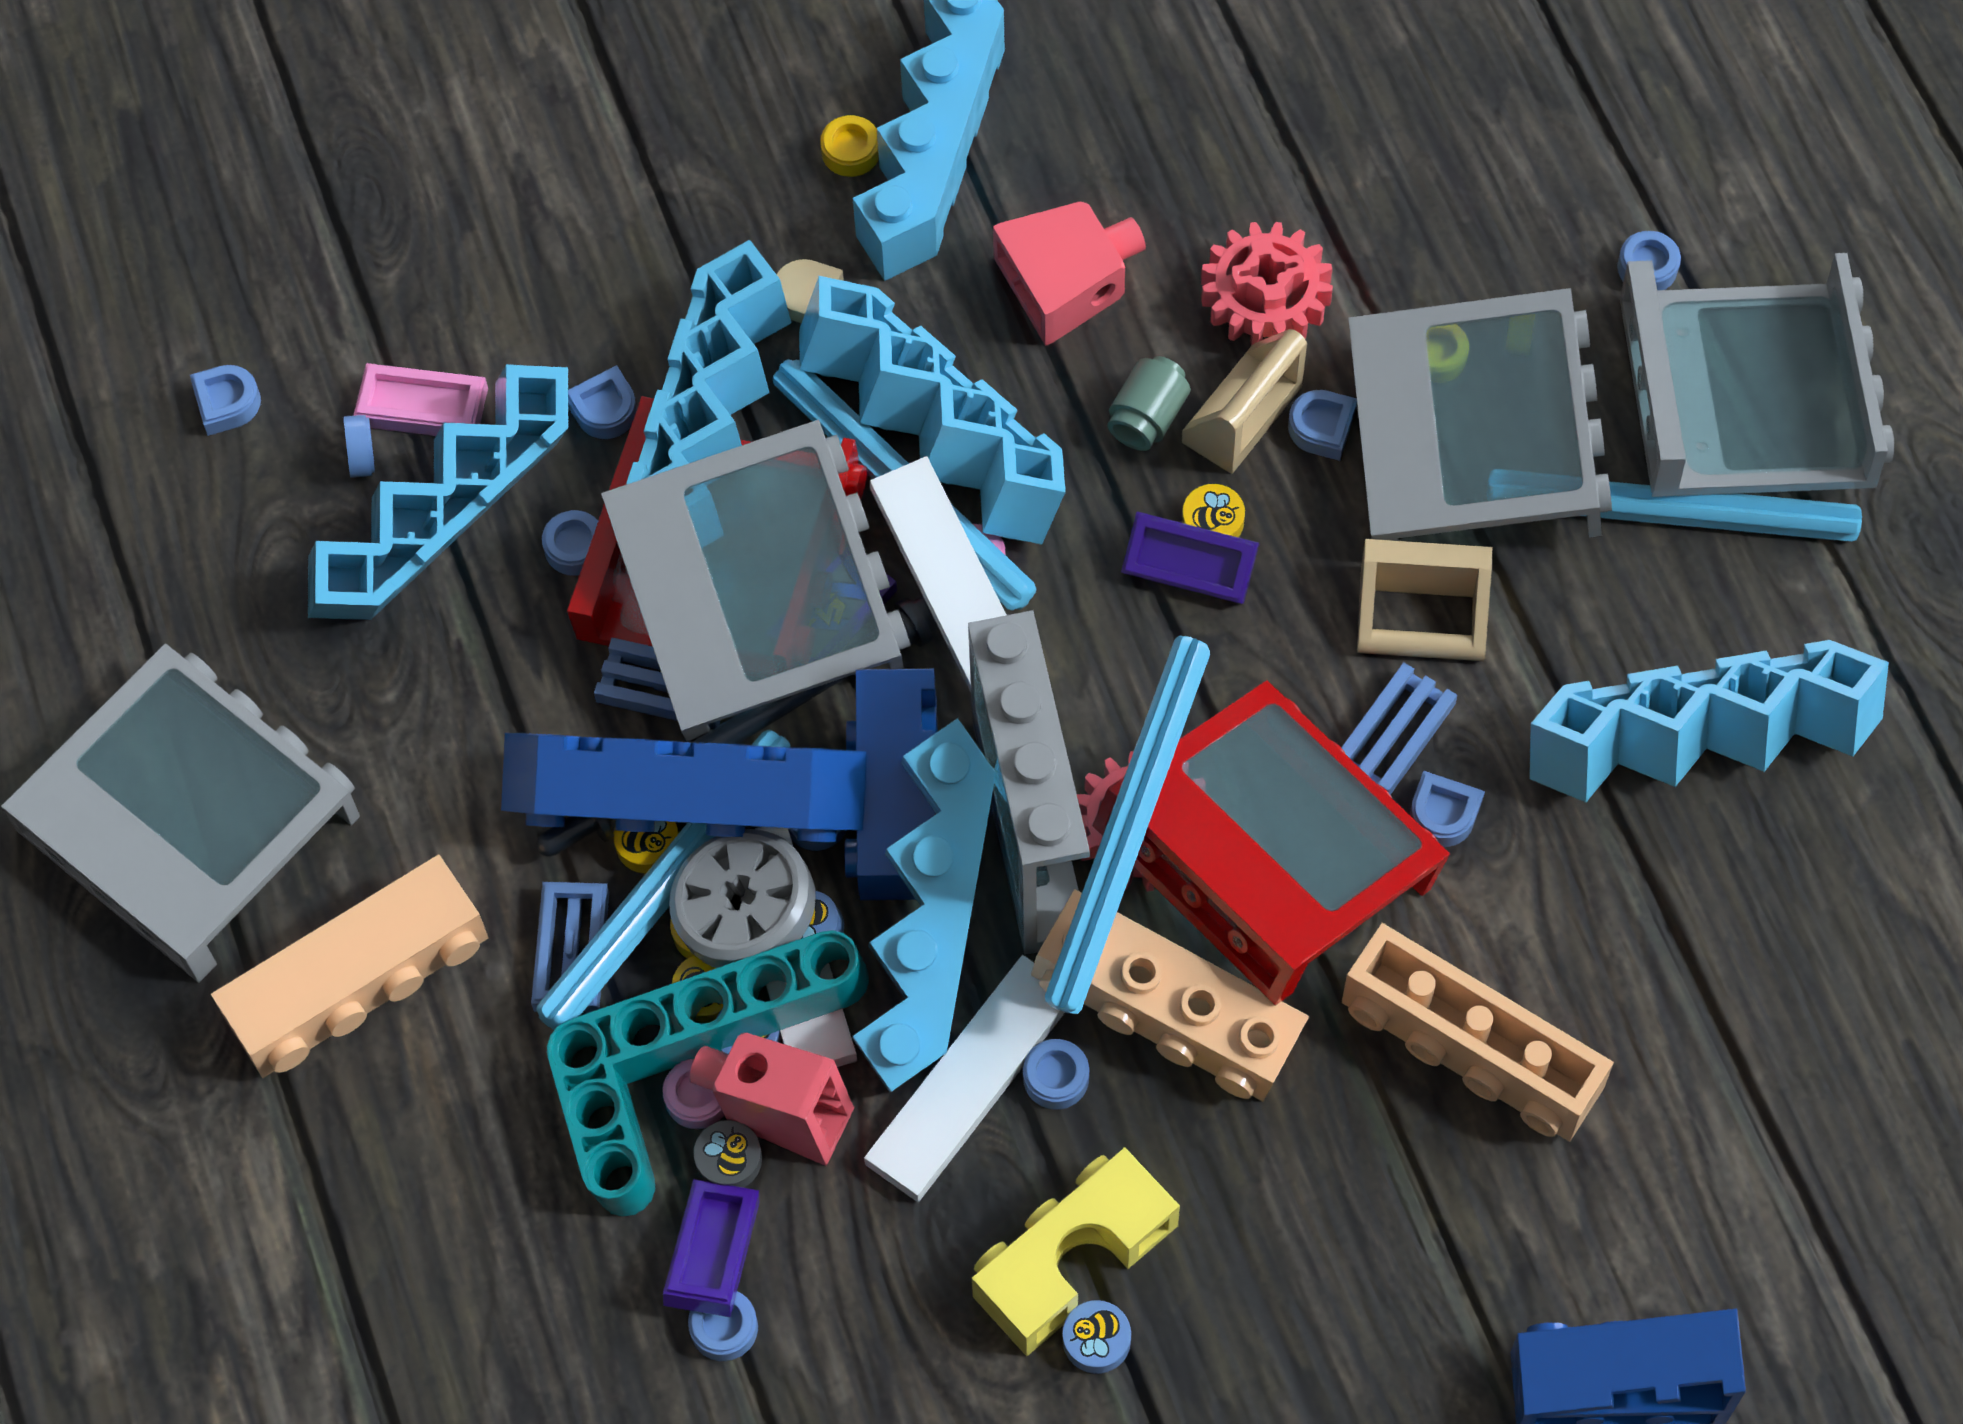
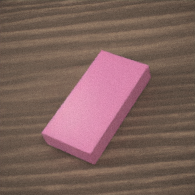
(419, 399)

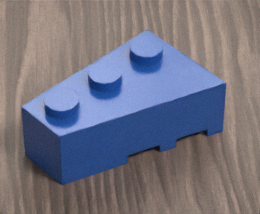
(892, 717)
(1630, 1371)

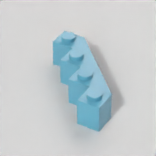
(928, 147)
(713, 362)
(916, 390)
(423, 519)
(1737, 710)
(941, 871)

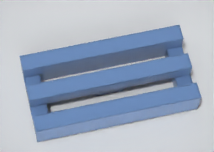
(1421, 691)
(629, 699)
(575, 893)

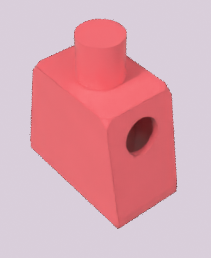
(1065, 264)
(778, 1093)

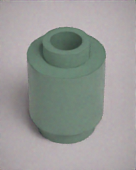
(1148, 402)

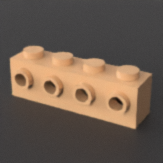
(351, 967)
(1182, 1005)
(1475, 1033)

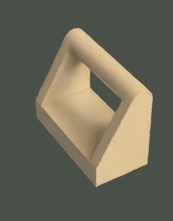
(1248, 400)
(1425, 570)

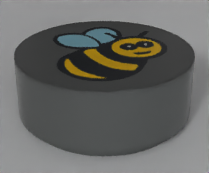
(728, 1154)

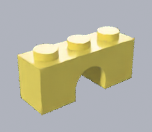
(1112, 1207)

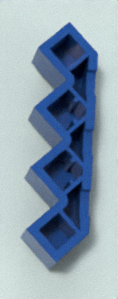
(683, 783)

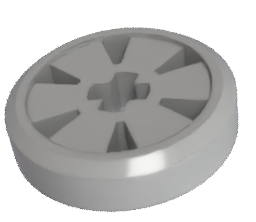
(727, 868)

